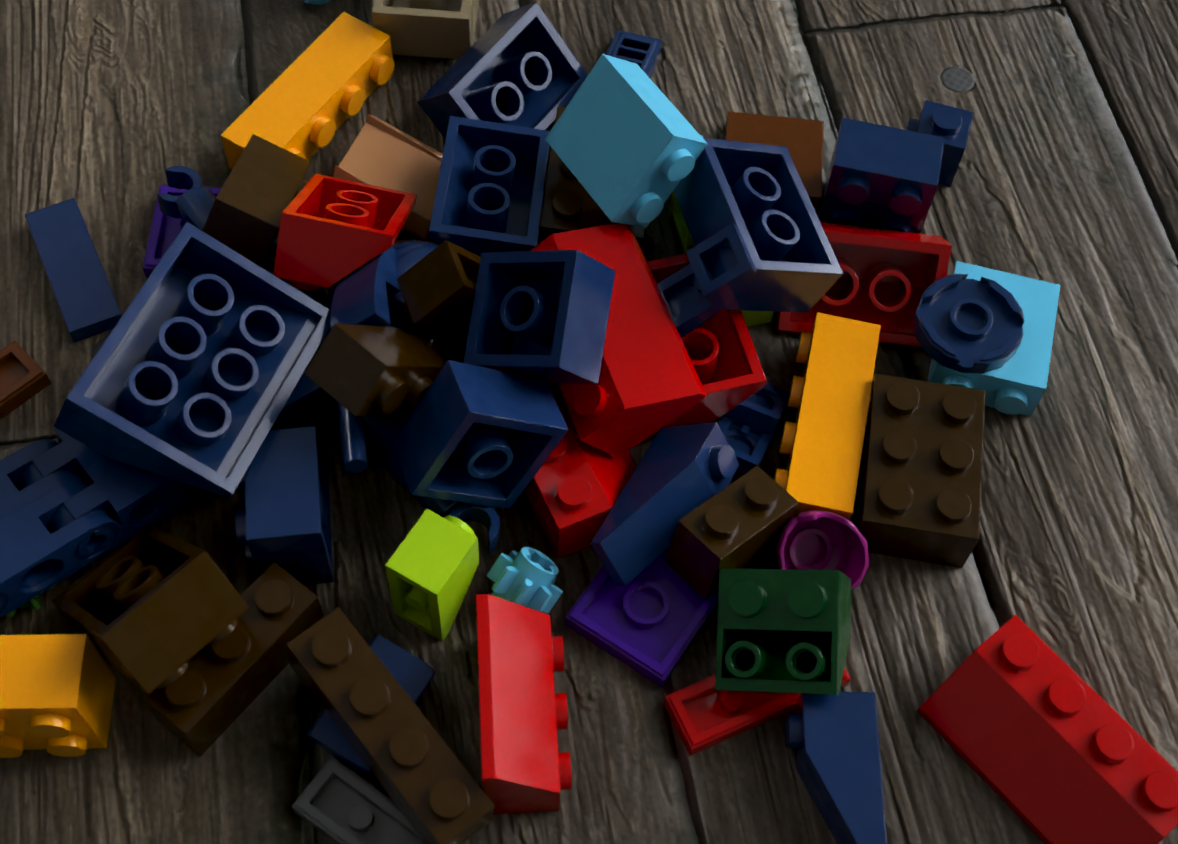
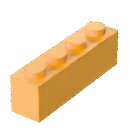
(316, 91)
(830, 414)

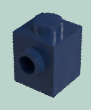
(948, 123)

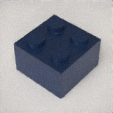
(881, 177)
(541, 315)
(479, 435)
(288, 507)

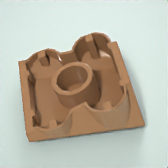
(396, 162)

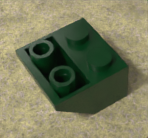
(782, 630)

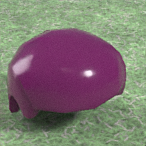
(822, 543)

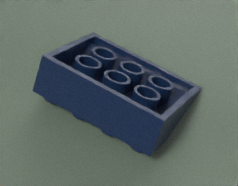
(196, 367)

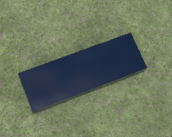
(74, 269)

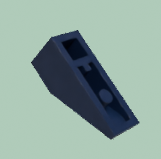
(672, 479)
(840, 762)

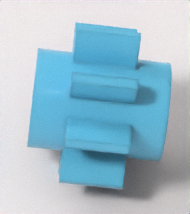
(526, 579)

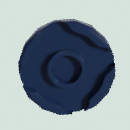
(968, 324)

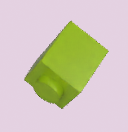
(433, 572)

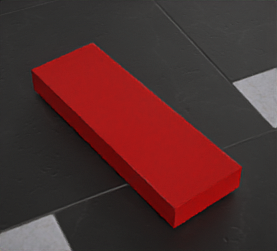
(712, 716)

